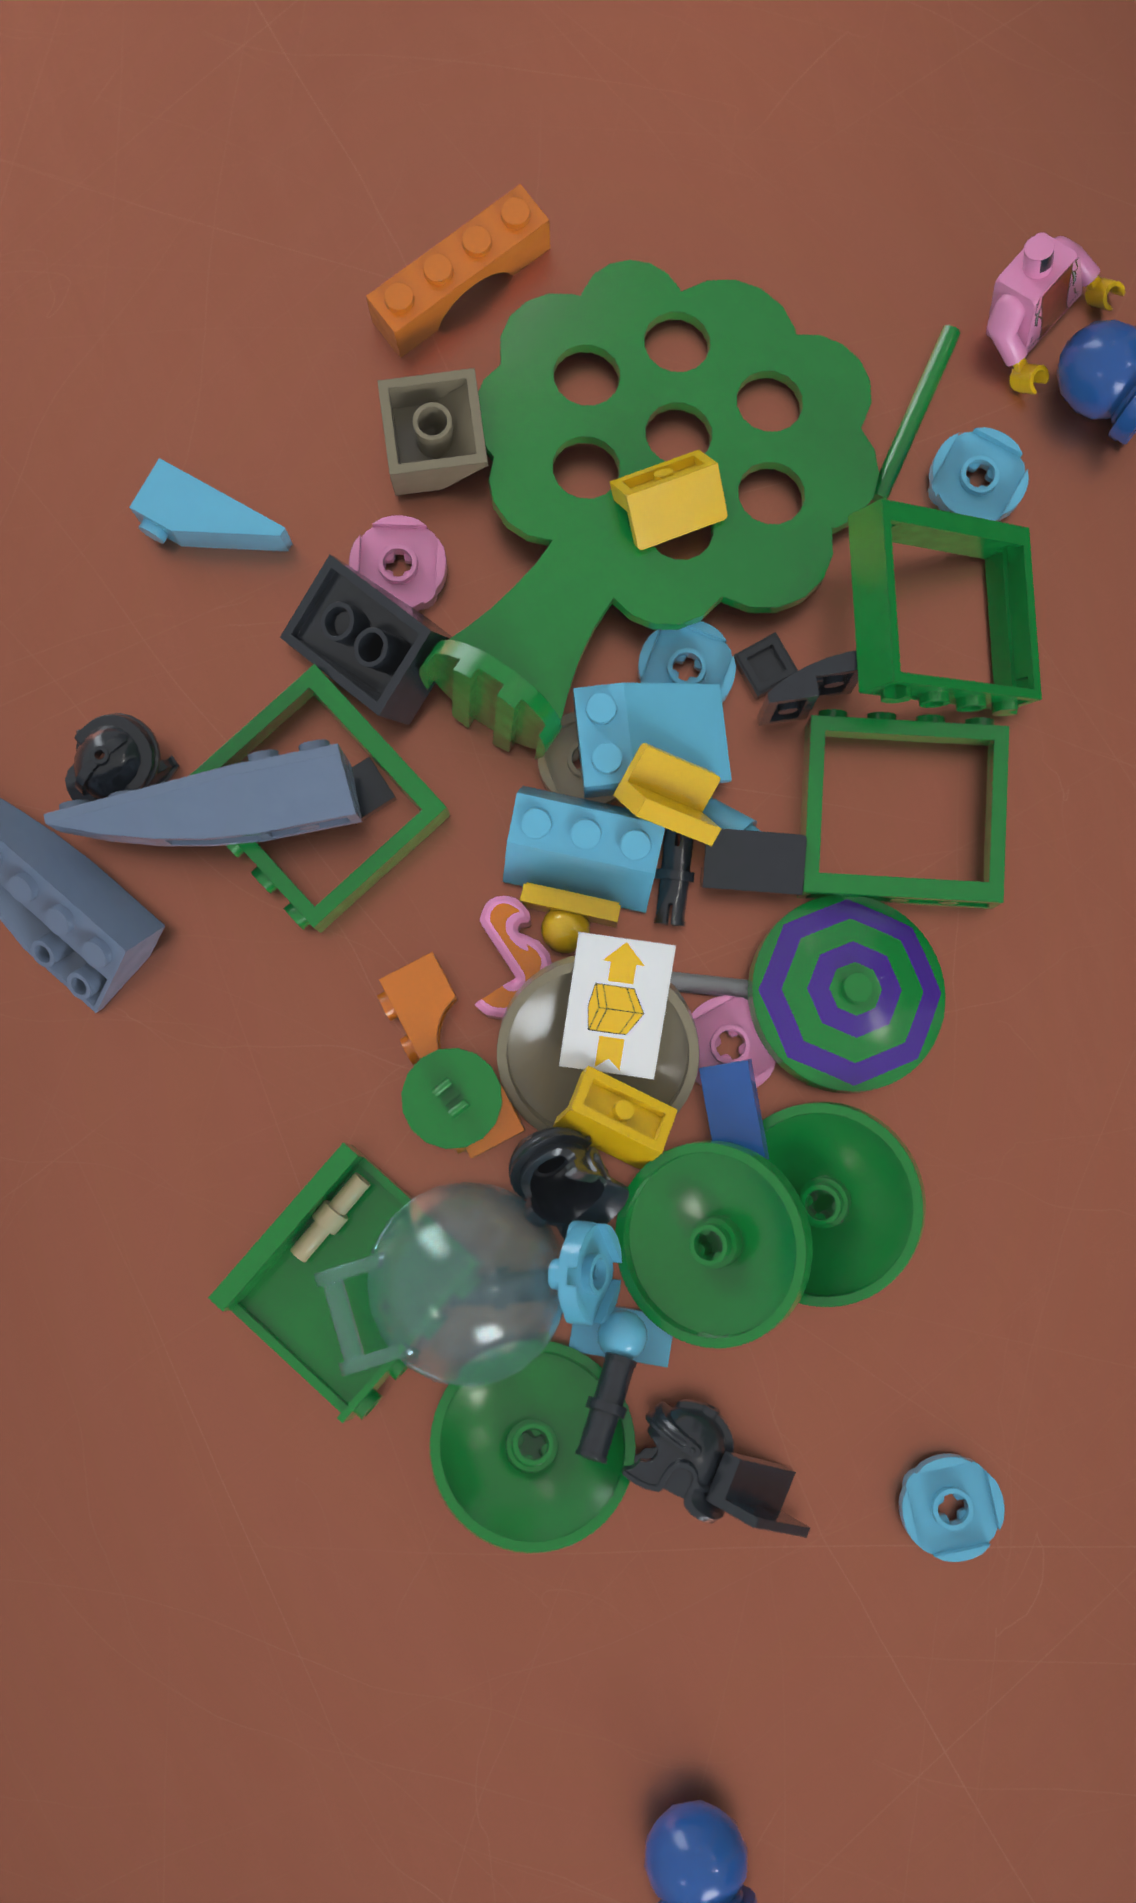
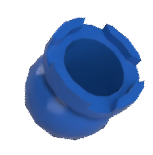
(1100, 375)
(697, 1856)

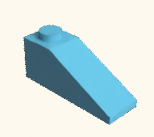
(198, 515)

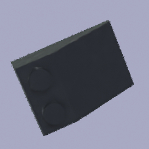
(365, 640)

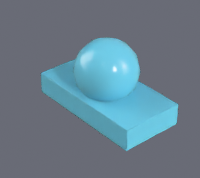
(627, 1334)

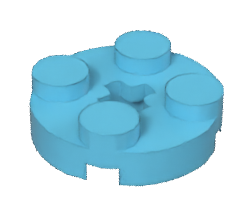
(965, 452)
(696, 641)
(586, 1273)
(975, 1523)

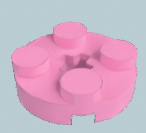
(420, 548)
(733, 1016)

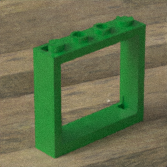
(1009, 606)
(267, 872)
(907, 890)

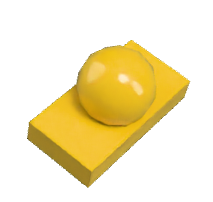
(567, 914)

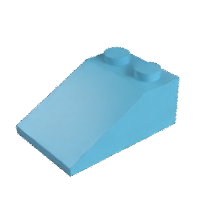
(669, 716)

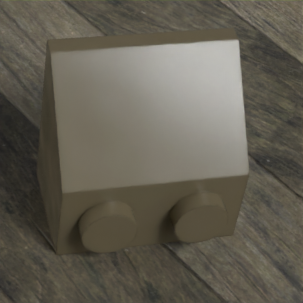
(432, 429)

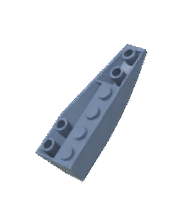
(228, 805)
(70, 911)

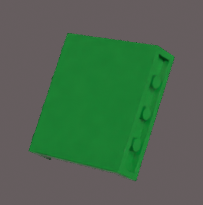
(280, 1295)

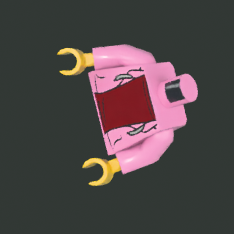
(1035, 295)

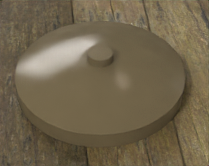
(533, 1040)

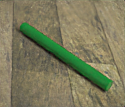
(916, 411)

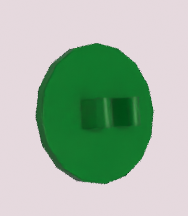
(451, 1098)

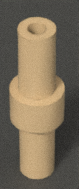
(330, 1217)

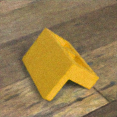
(671, 498)
(669, 793)
(618, 1118)

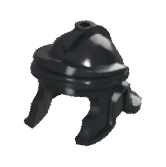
(128, 762)
(564, 1180)
(686, 1456)

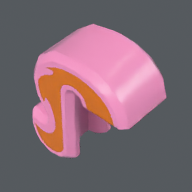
(525, 956)

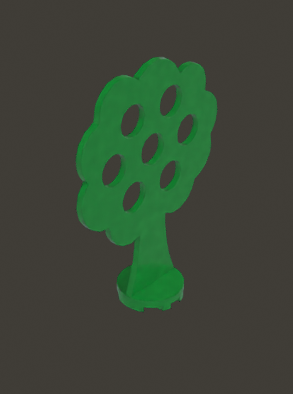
(523, 653)

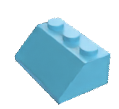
(582, 847)

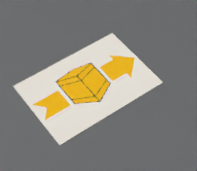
(617, 1005)

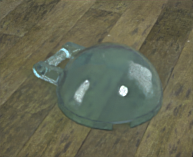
(453, 1287)

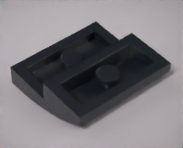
(799, 692)

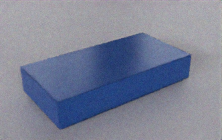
(734, 1105)

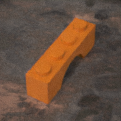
(494, 241)
(421, 1000)

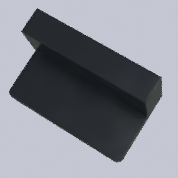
(755, 862)
(755, 1493)

